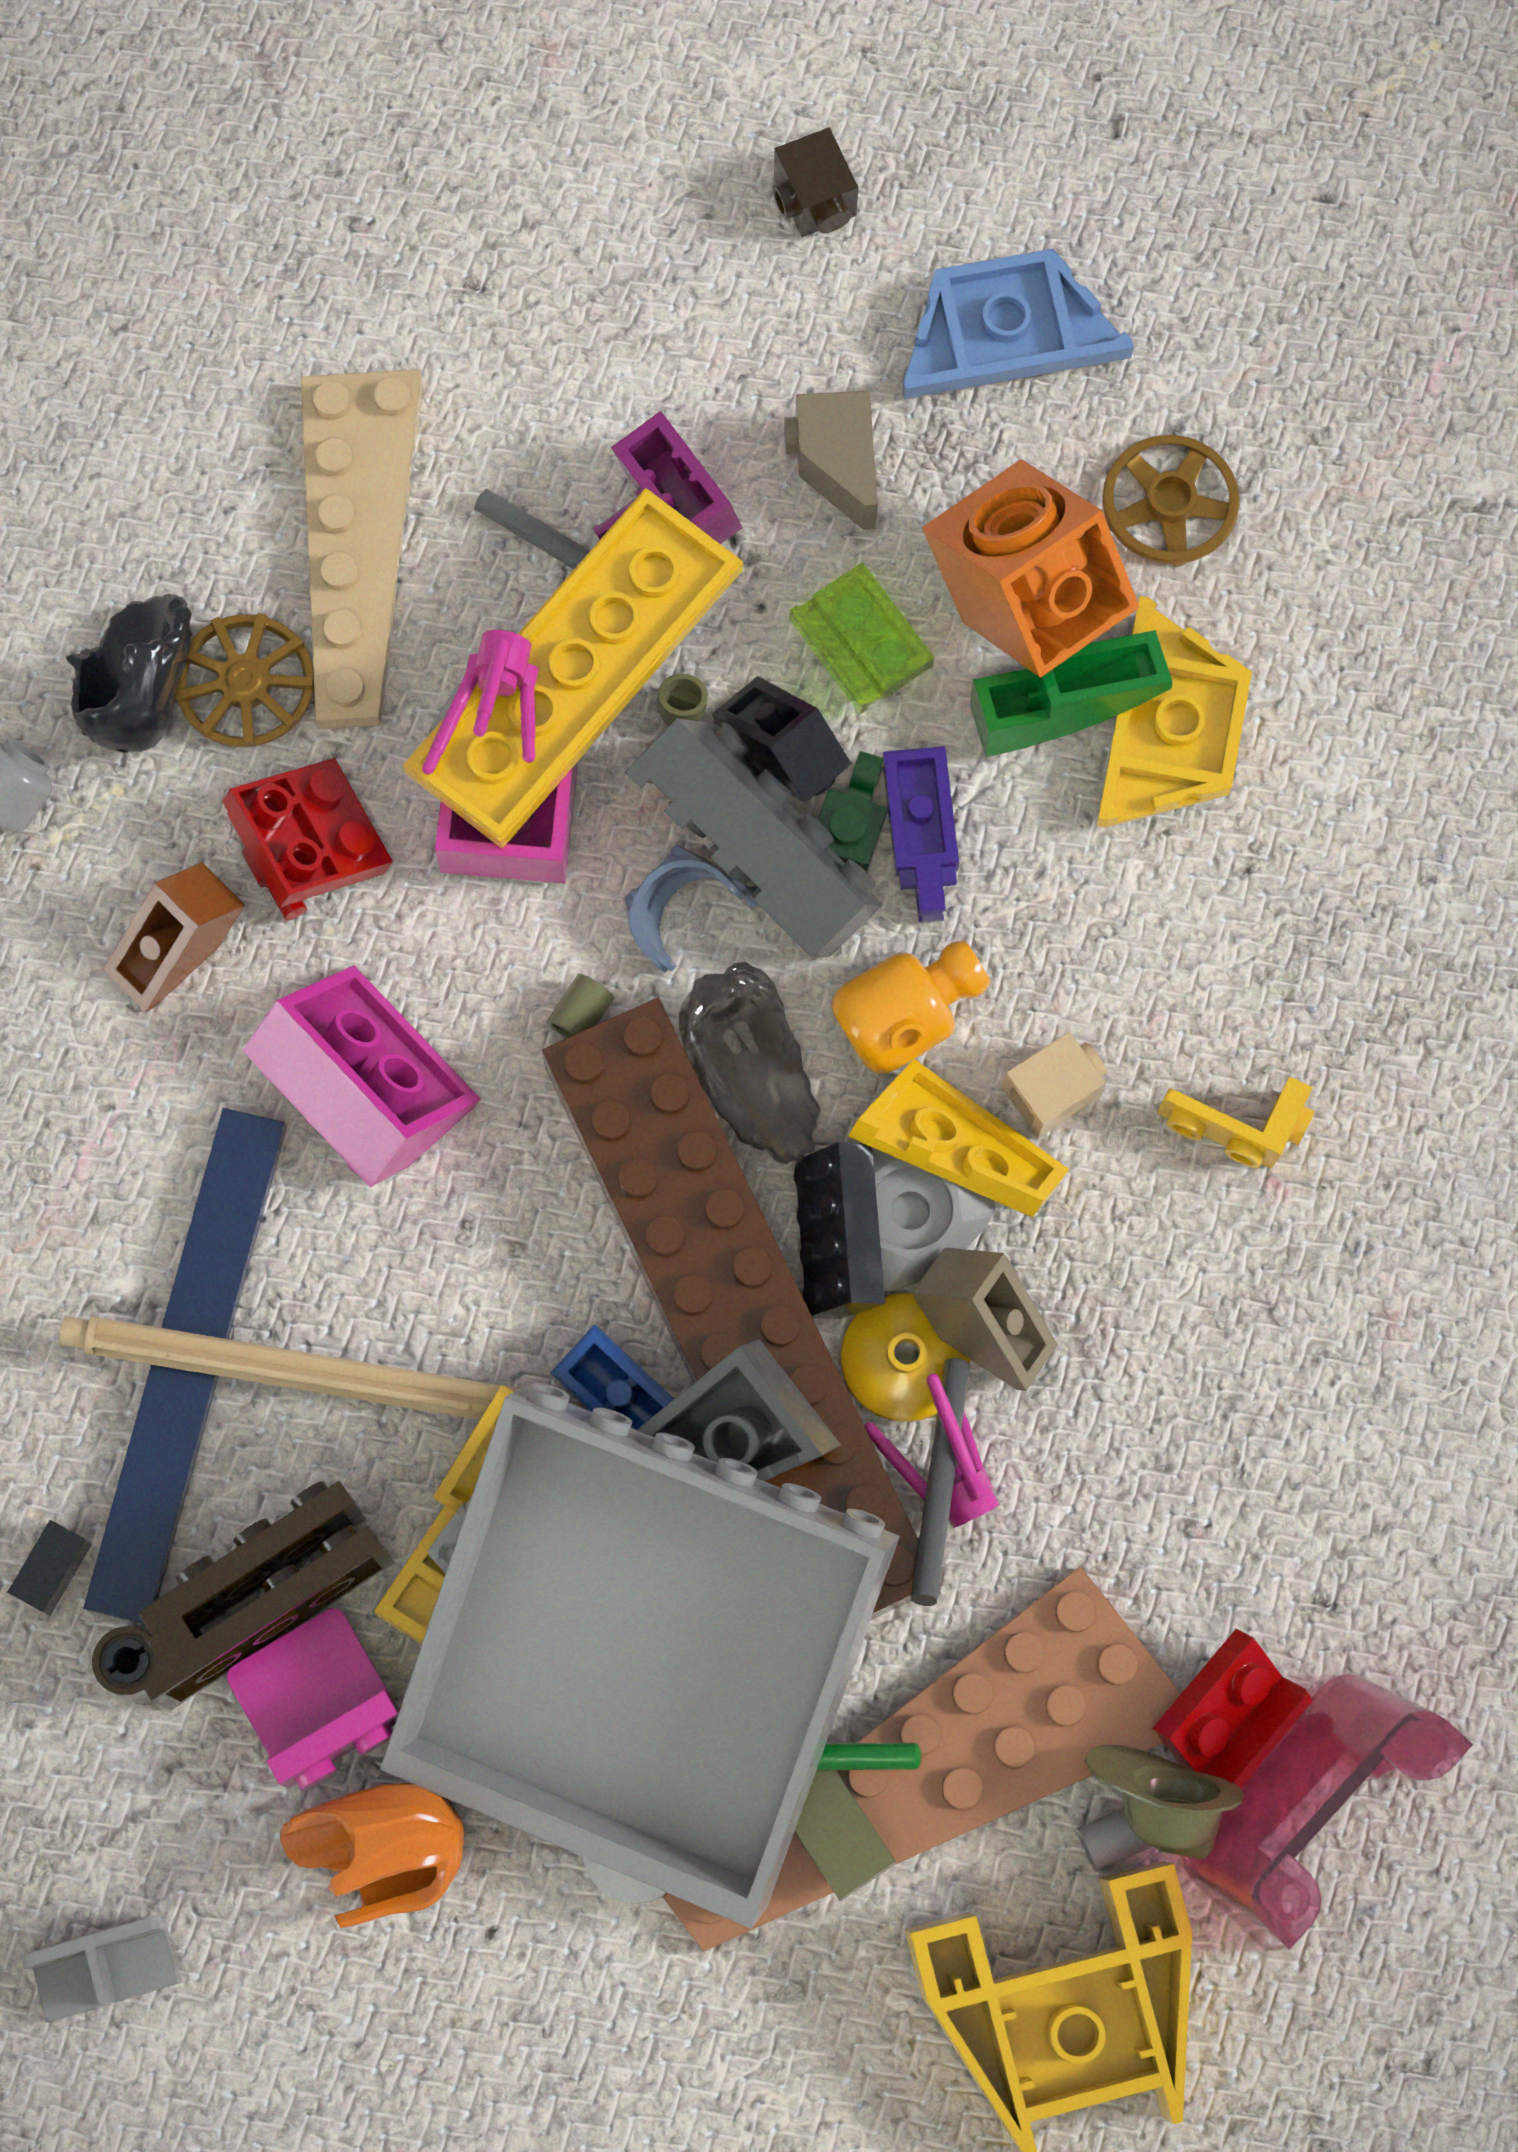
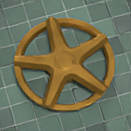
(1170, 500)

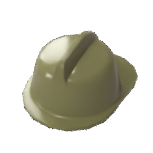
(1166, 1801)

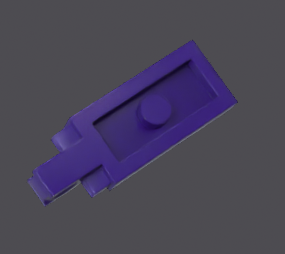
(922, 826)

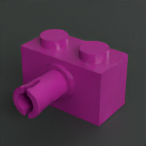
(664, 464)

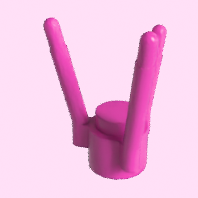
(499, 670)
(971, 1488)

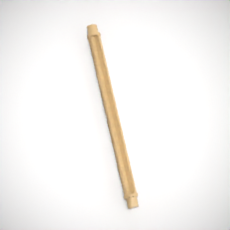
(279, 1366)

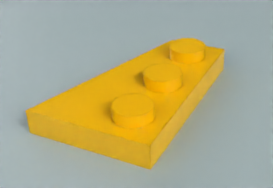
(958, 1140)

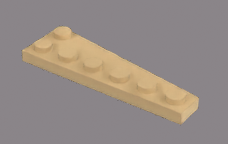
(357, 493)

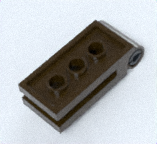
(169, 1643)

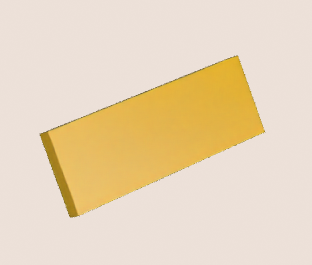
(593, 654)

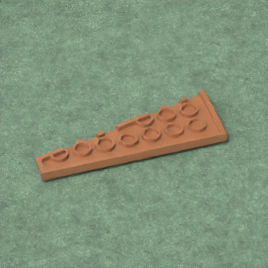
(990, 1737)

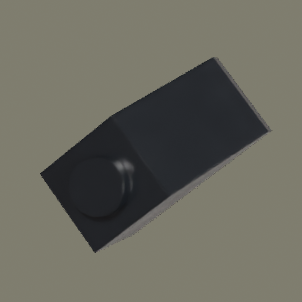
(785, 737)

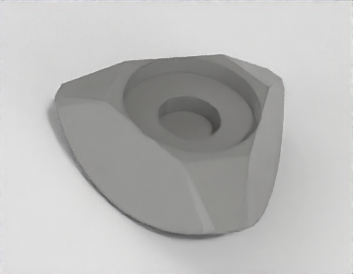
(921, 1217)

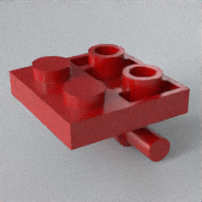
(305, 834)

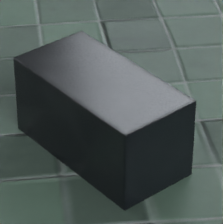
(49, 1567)

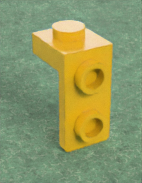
(1242, 1142)

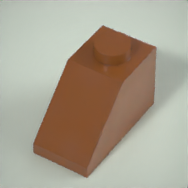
(172, 934)

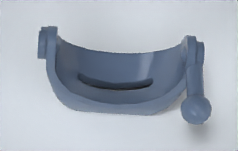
(648, 901)

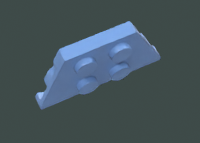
(1008, 324)

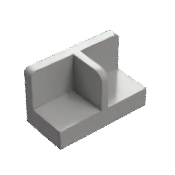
(104, 1968)

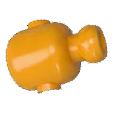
(903, 1007)

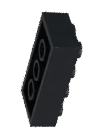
(839, 1231)

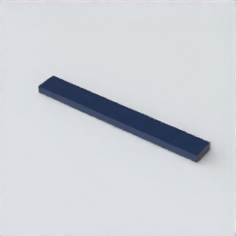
(178, 1400)

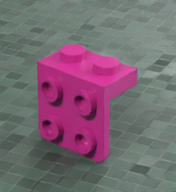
(314, 1699)

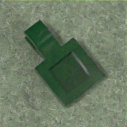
(852, 817)

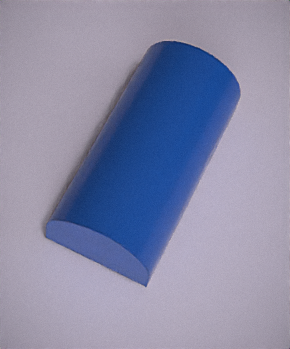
(610, 1379)

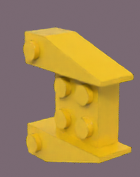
(1077, 2025)

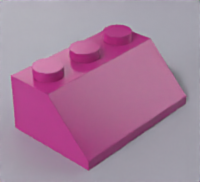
(359, 1074)

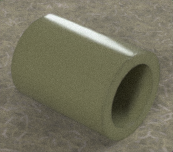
(580, 1006)

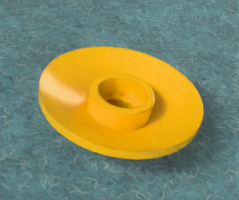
(874, 1373)

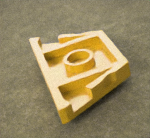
(1182, 741)

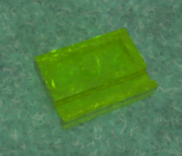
(861, 638)

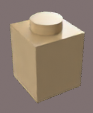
(1055, 1083)

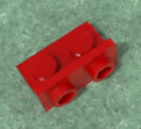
(1232, 1712)

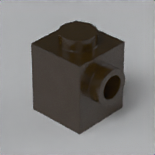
(814, 183)

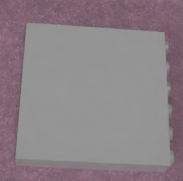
(639, 1651)

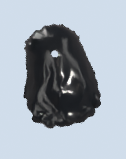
(131, 679)

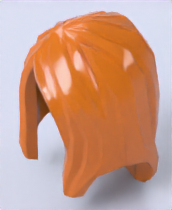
(385, 1842)

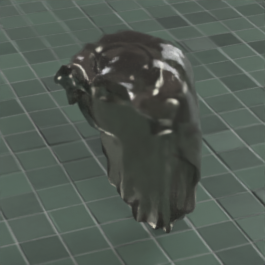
(750, 1061)

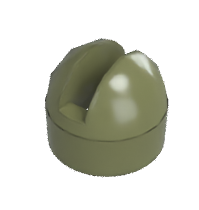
(682, 698)

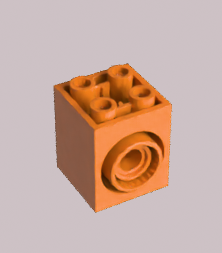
(1031, 567)

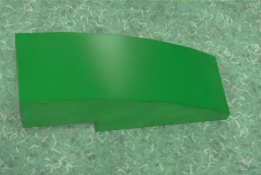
(1084, 690)

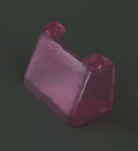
(1319, 1763)

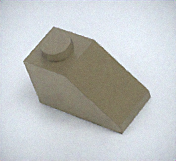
(836, 450)
(986, 1314)

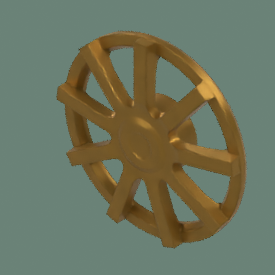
(245, 679)

